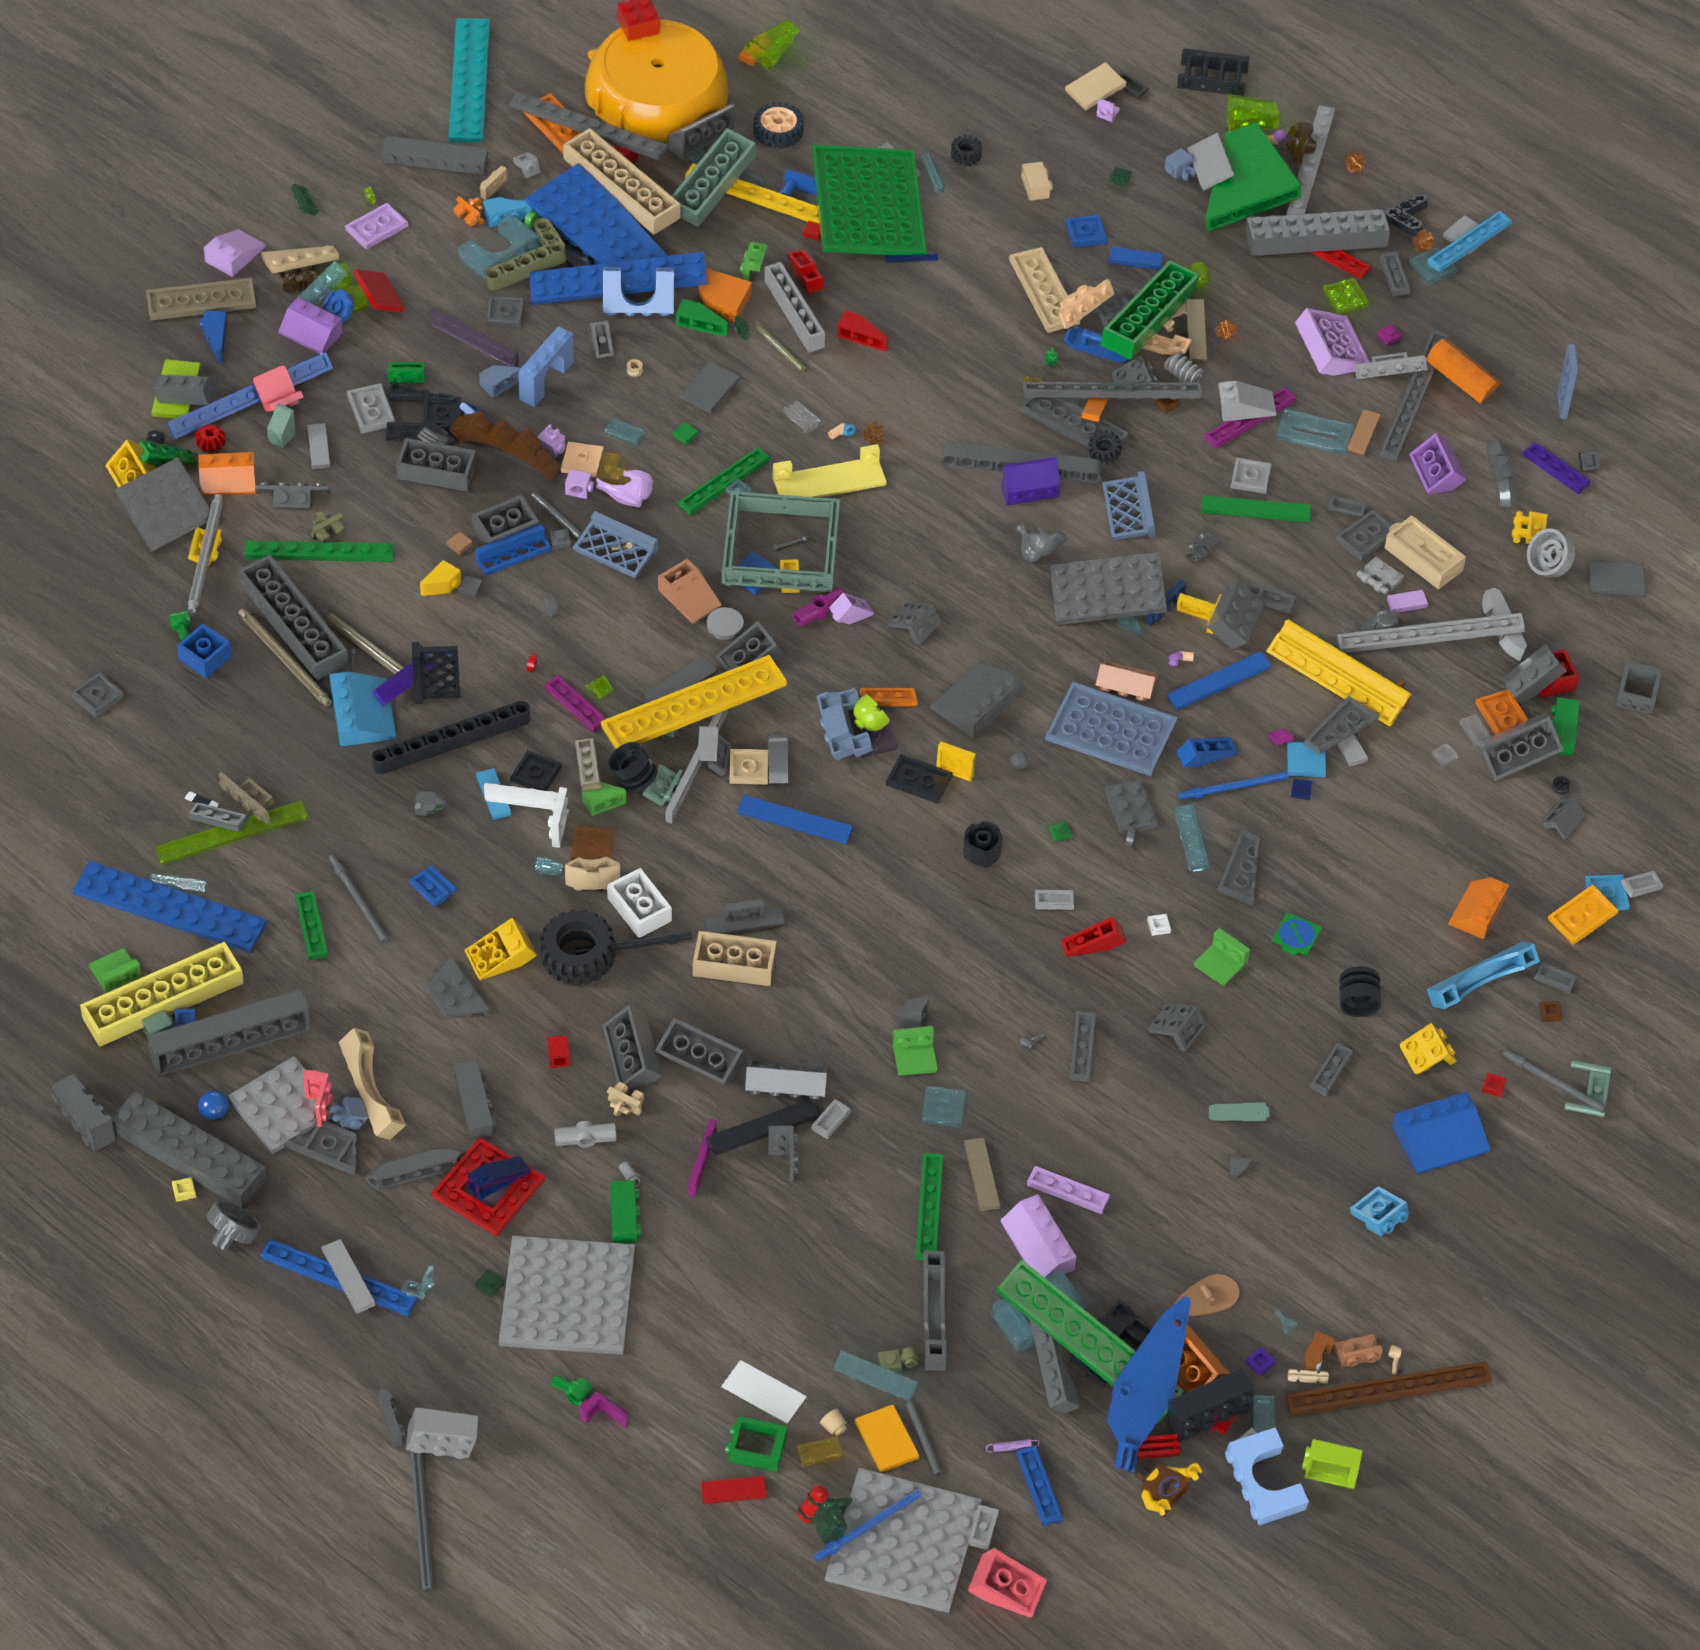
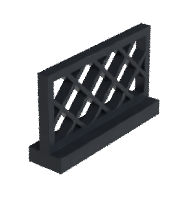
(421, 672)

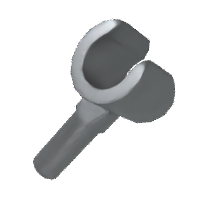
(1026, 1044)

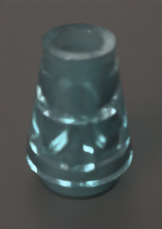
(547, 866)

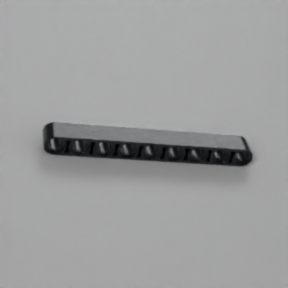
(451, 737)

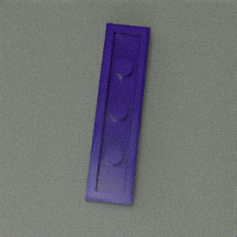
(1556, 468)
(396, 684)

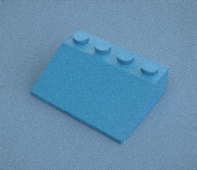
(357, 710)

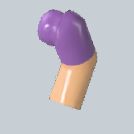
(1277, 137)
(1180, 655)

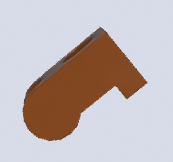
(1318, 1347)

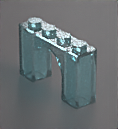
(512, 231)
(1014, 1324)

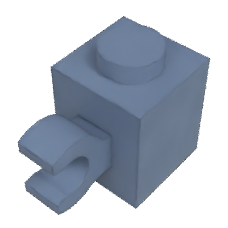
(1179, 164)
(350, 1113)

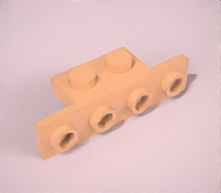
(1083, 302)

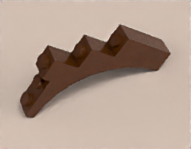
(522, 444)

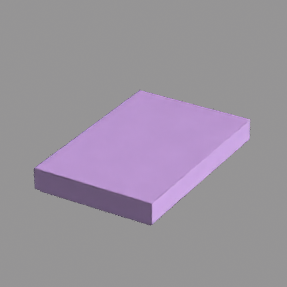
(376, 226)

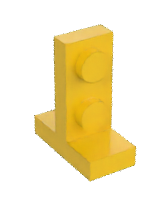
(1196, 607)

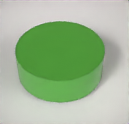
(530, 219)

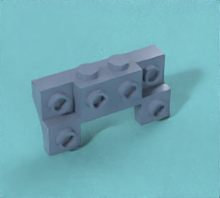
(838, 727)

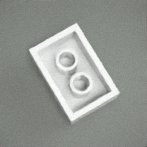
(639, 903)

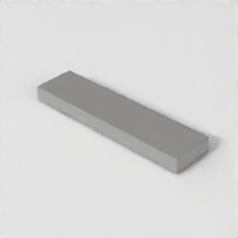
(348, 1276)

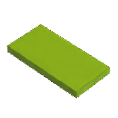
(174, 367)

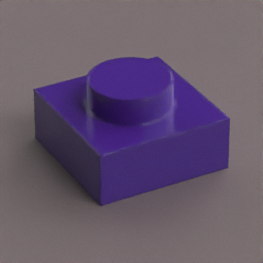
(1260, 1361)

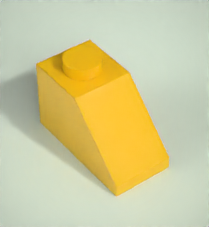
(441, 580)

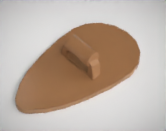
(1212, 1295)

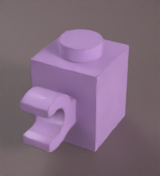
(552, 441)

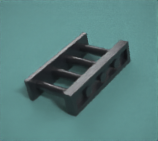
(1213, 60)

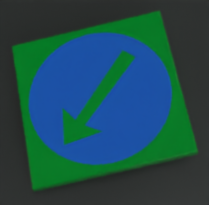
(1296, 934)

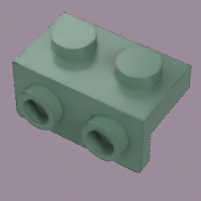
(662, 787)

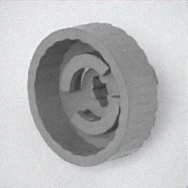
(1559, 555)

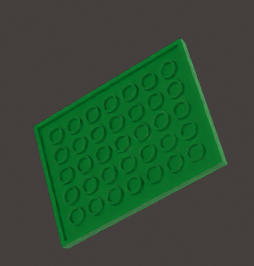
(868, 200)

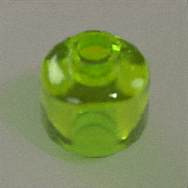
(1203, 270)

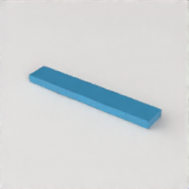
(1469, 241)

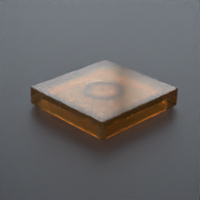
(592, 843)

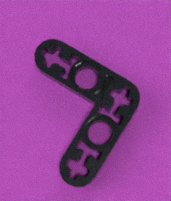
(1401, 214)

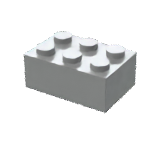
(442, 1433)

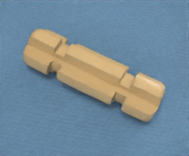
(1308, 1376)

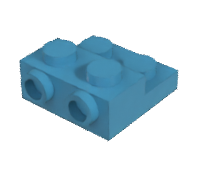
(1380, 1211)

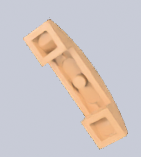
(1168, 346)

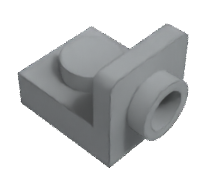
(528, 164)

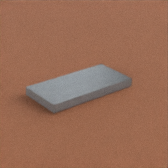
(1210, 161)

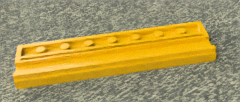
(1338, 671)

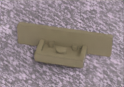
(250, 795)

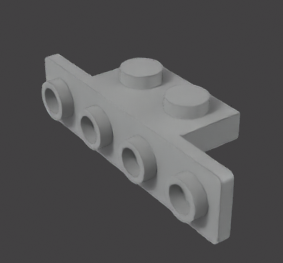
(1390, 365)

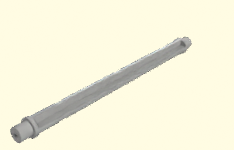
(204, 556)

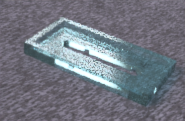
(1317, 424)

